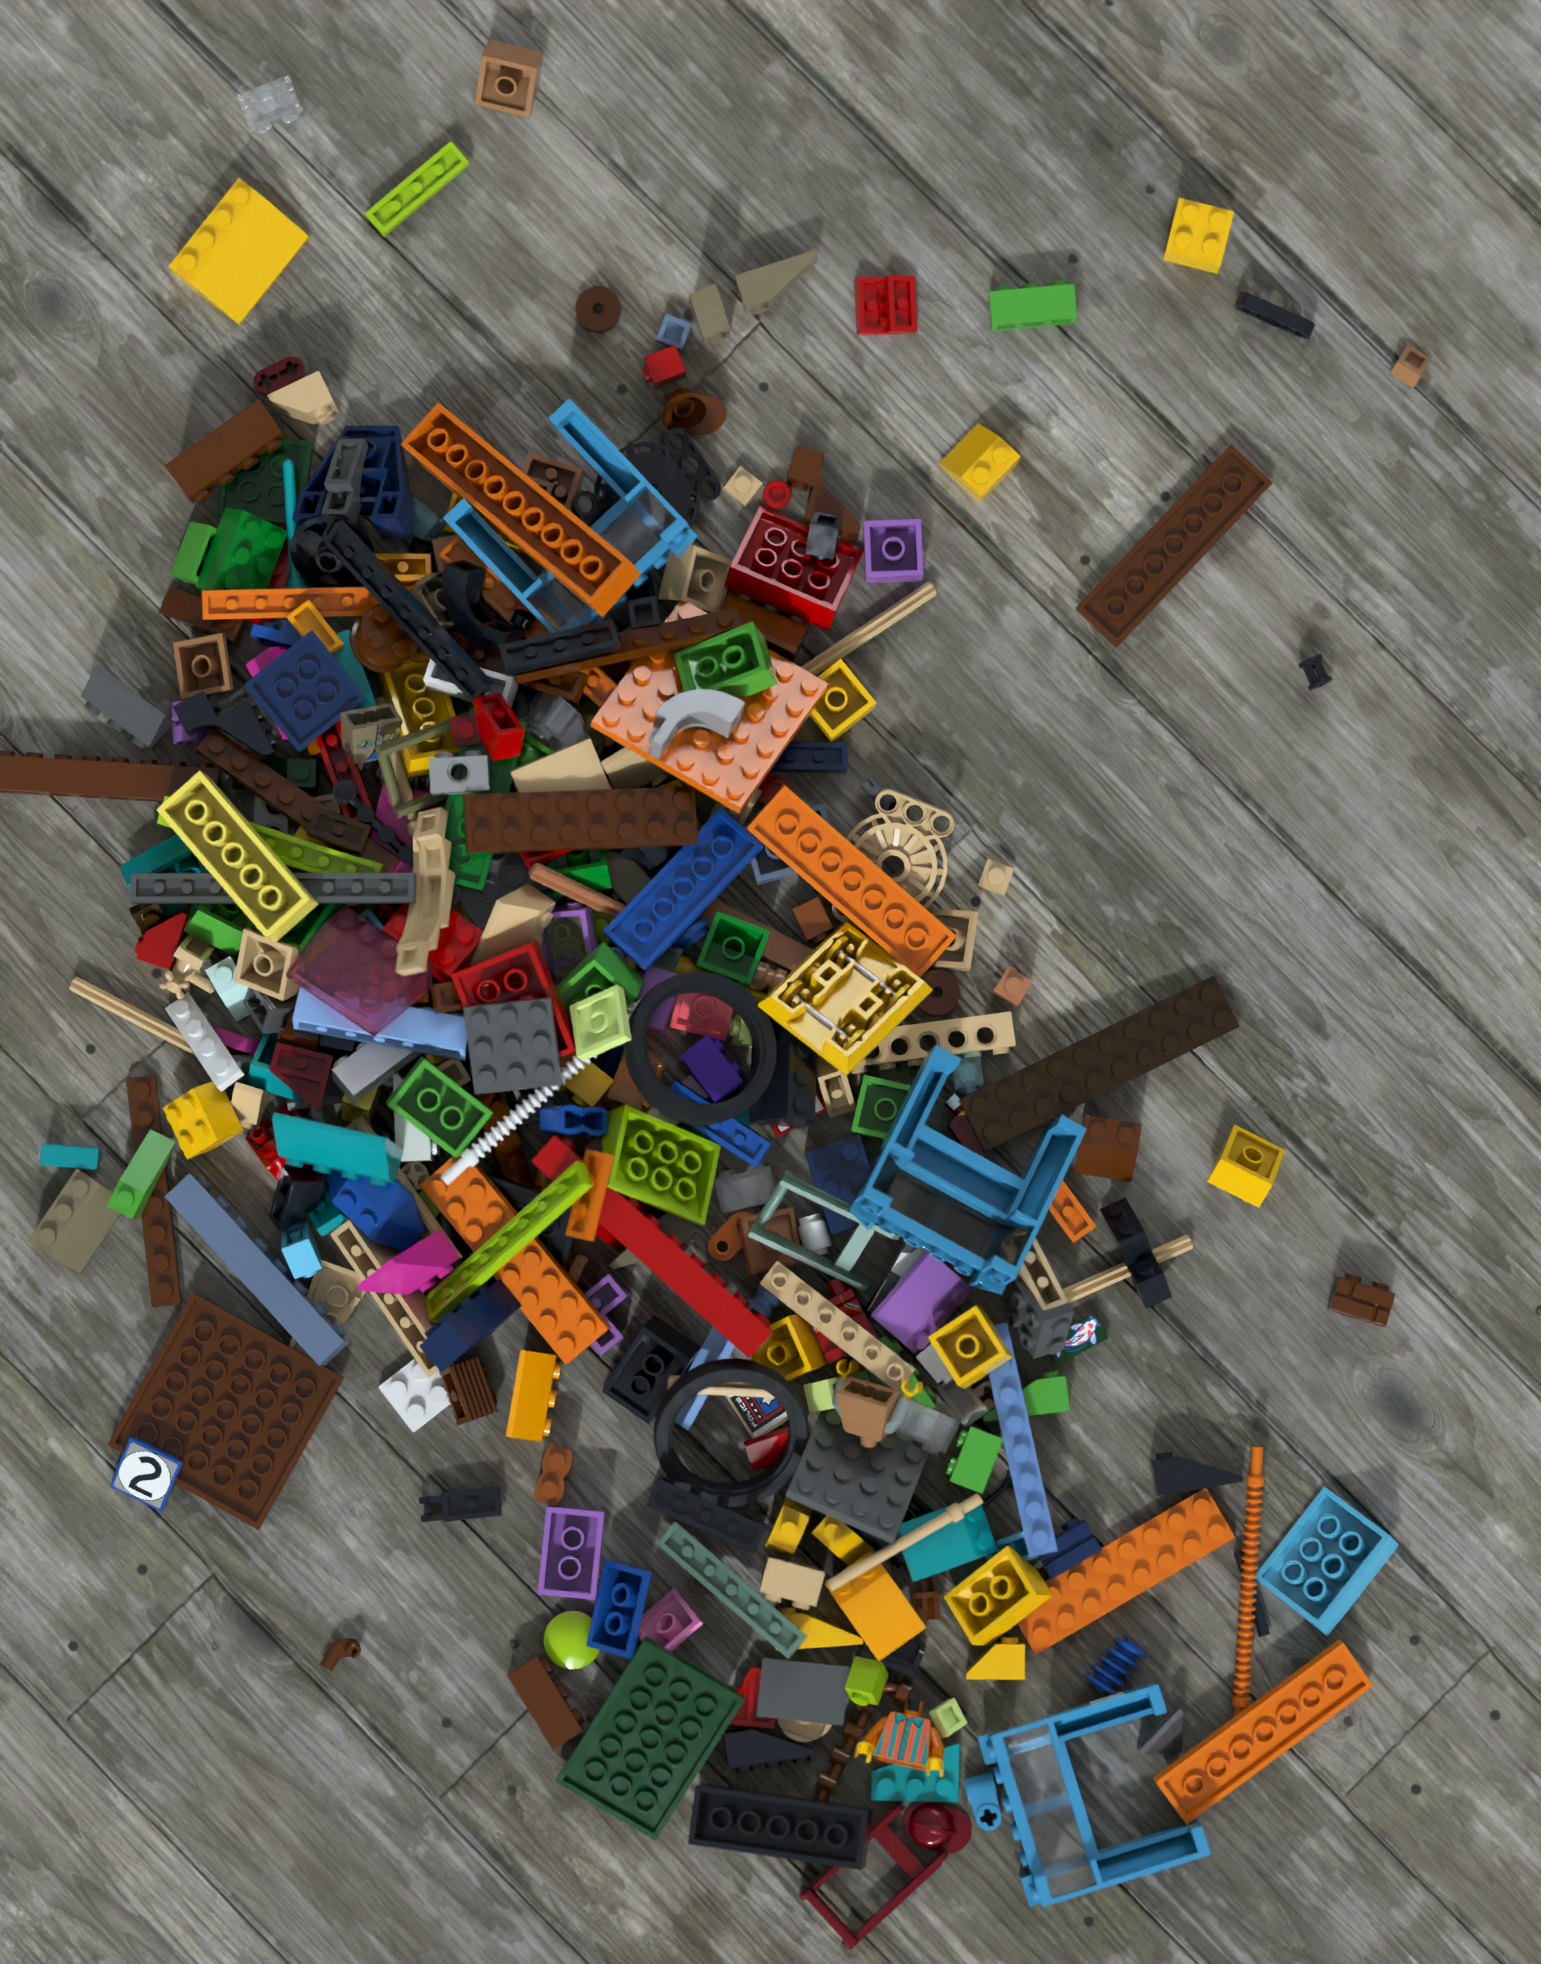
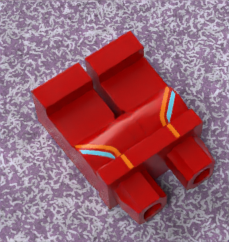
(845, 1301)

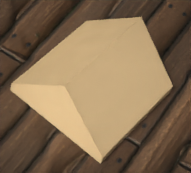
(960, 951)

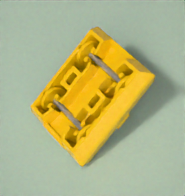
(845, 1002)

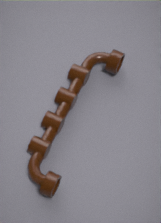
(853, 1732)

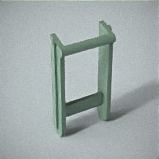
(850, 1252)

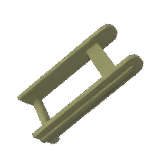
(383, 750)

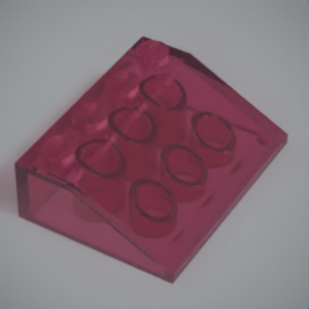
(354, 972)

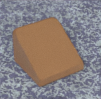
(1410, 366)

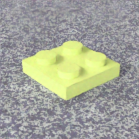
(600, 1022)

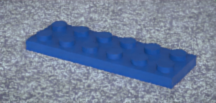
(682, 890)

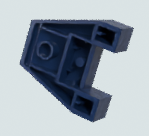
(384, 484)

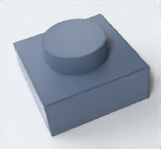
(673, 332)

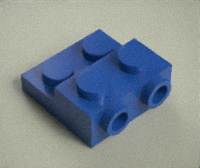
(269, 634)

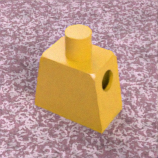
(788, 1528)

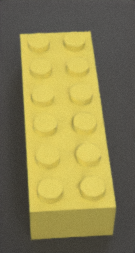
(237, 856)

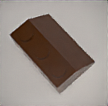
(781, 633)

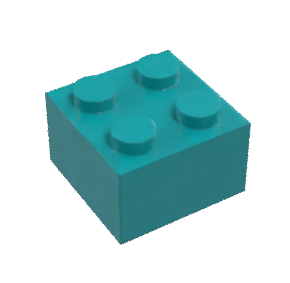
(259, 1072)

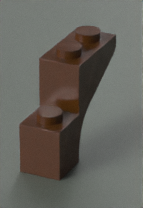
(806, 474)

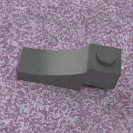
(344, 479)

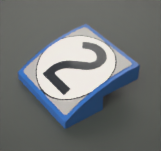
(146, 1473)

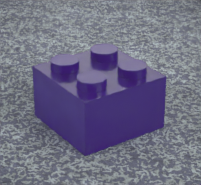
(712, 1069)

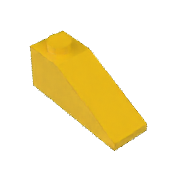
(819, 1631)

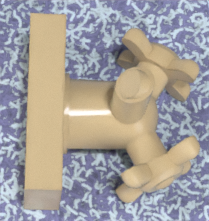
(190, 958)

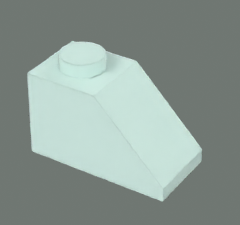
(230, 992)

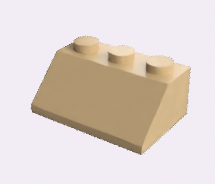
(515, 921)

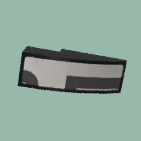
(901, 1264)

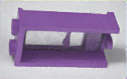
(568, 938)

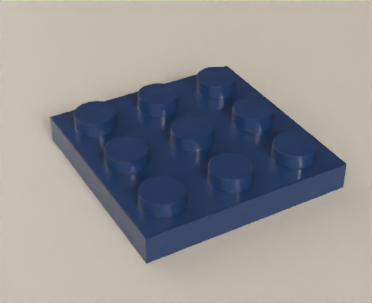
(305, 690)

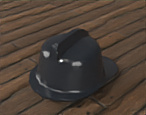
(650, 858)

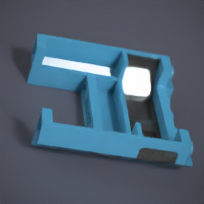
(956, 1199)

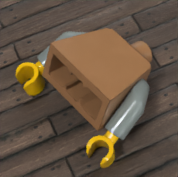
(869, 1407)

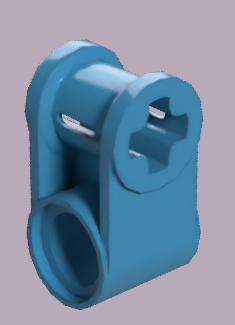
(982, 1796)

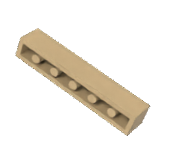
(403, 1311)

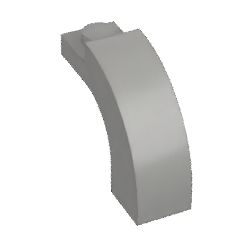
(691, 709)

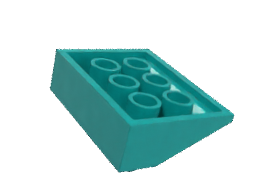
(336, 1149)

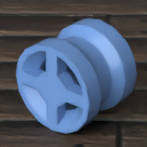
(764, 1302)

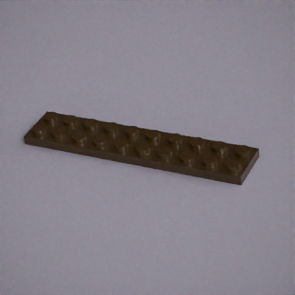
(1098, 1063)

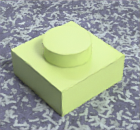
(948, 1717)

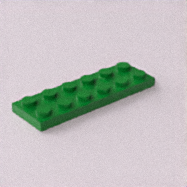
(473, 869)

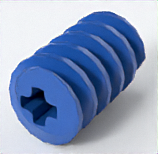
(1115, 1665)

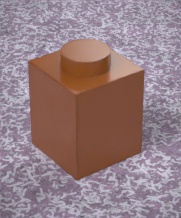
(813, 921)

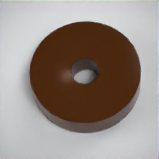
(594, 297)
(950, 993)

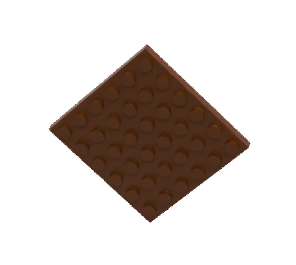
(229, 1408)

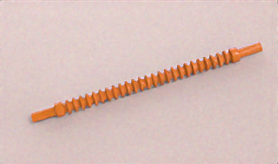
(1255, 1482)

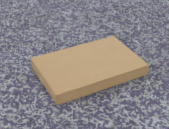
(564, 770)

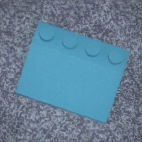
(1326, 1561)

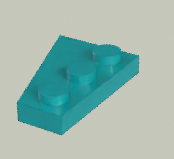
(909, 1784)

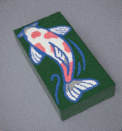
(1080, 1338)

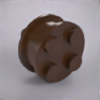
(380, 641)

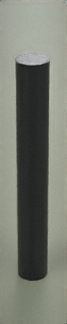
(1259, 1620)

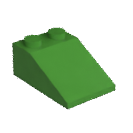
(728, 663)
(597, 973)

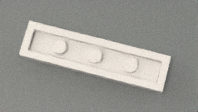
(204, 1042)

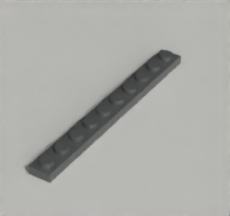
(323, 887)

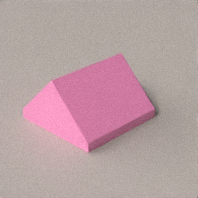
(669, 1621)

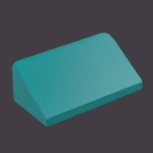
(70, 1156)

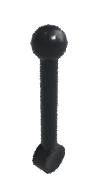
(1008, 1484)

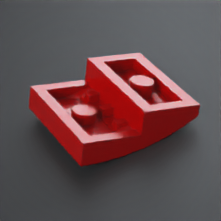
(885, 305)

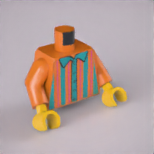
(905, 1740)

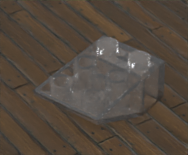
(554, 722)

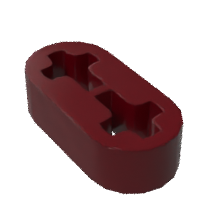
(276, 370)

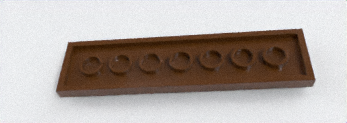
(1173, 546)
(580, 820)

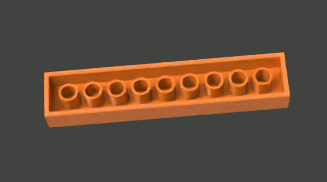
(521, 509)

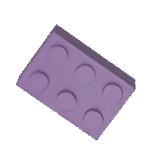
(571, 1552)

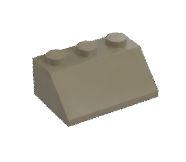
(76, 1221)

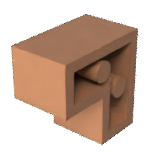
(555, 477)

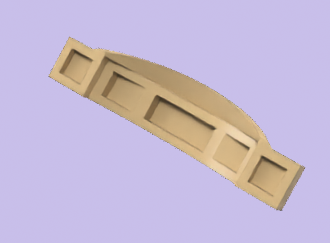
(433, 892)

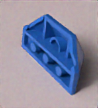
(382, 1213)

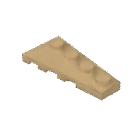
(336, 1291)

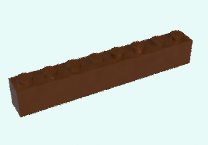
(96, 778)

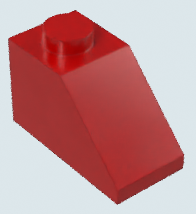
(498, 726)
(162, 942)

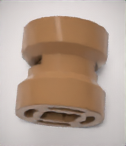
(767, 978)

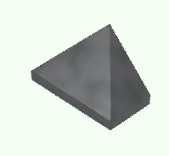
(1166, 1736)

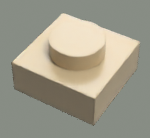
(742, 486)
(995, 877)

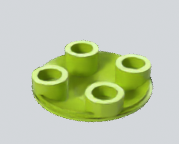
(567, 1639)

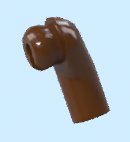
(340, 1649)

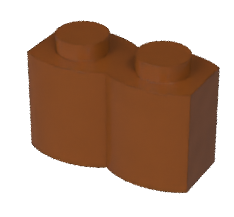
(552, 1483)

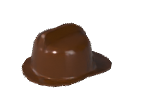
(693, 412)

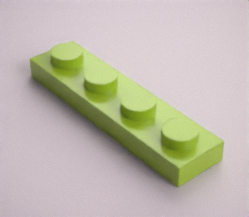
(417, 189)

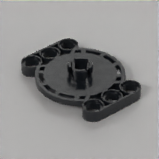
(664, 473)

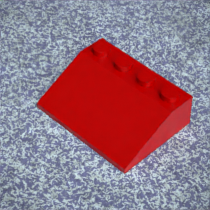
(778, 572)
(515, 976)

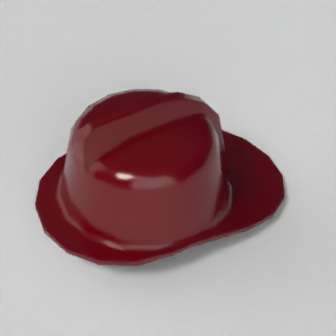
(936, 1827)

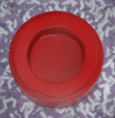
(777, 494)

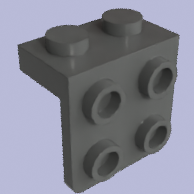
(1038, 1330)

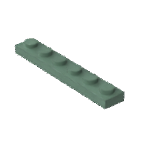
(732, 1590)

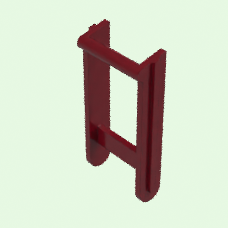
(901, 1854)

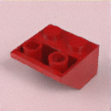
(264, 1143)

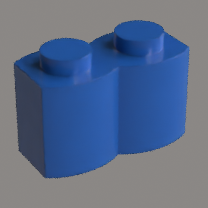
(573, 1120)

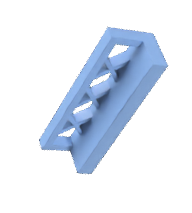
(714, 1348)

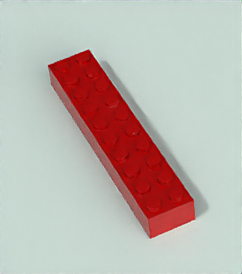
(666, 1258)

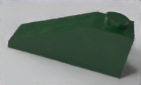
(299, 771)

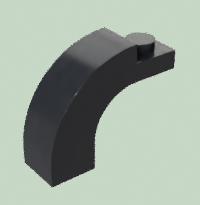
(467, 608)

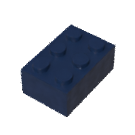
(840, 1171)
(469, 1325)

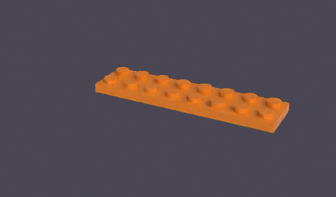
(851, 881)
(532, 1275)
(1127, 1568)
(1262, 1731)

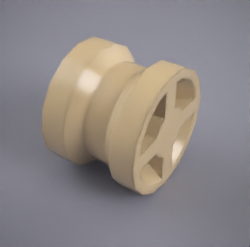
(416, 1172)

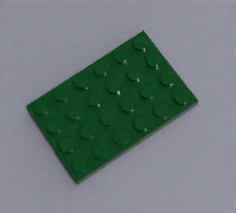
(650, 1738)

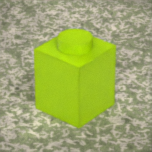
(866, 1681)

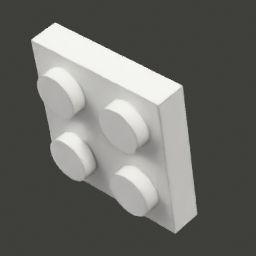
(415, 1395)

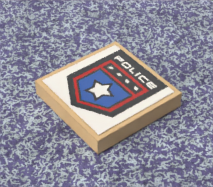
(758, 1413)

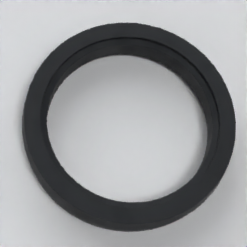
(756, 1021)
(720, 1372)

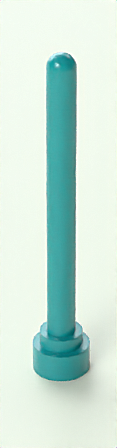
(290, 504)

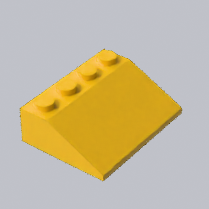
(238, 251)

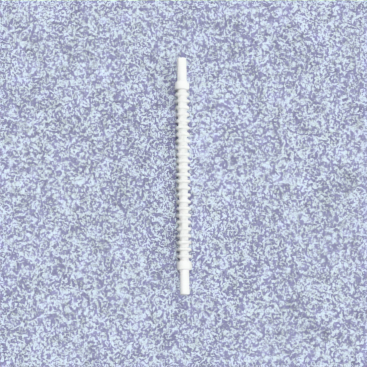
(470, 1157)

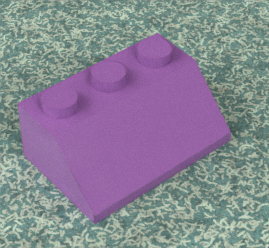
(921, 1302)

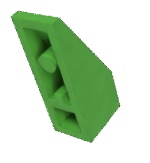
(141, 1175)
(1041, 1396)

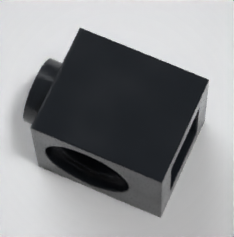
(824, 535)

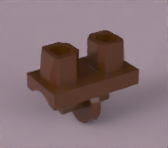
(925, 1597)

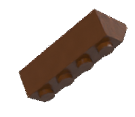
(226, 452)

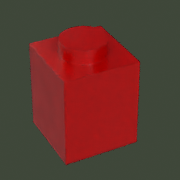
(663, 367)

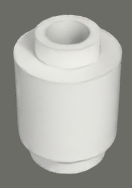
(814, 1234)

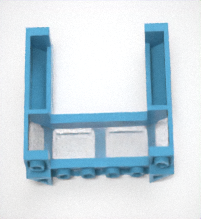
(637, 526)
(1051, 1810)

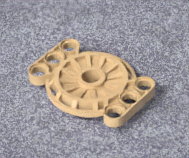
(906, 840)

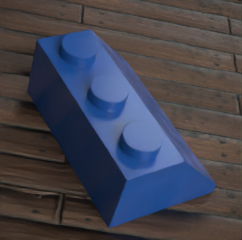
(619, 1608)

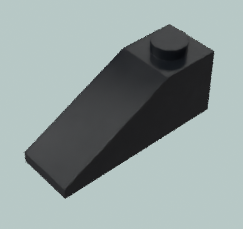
(1182, 1474)

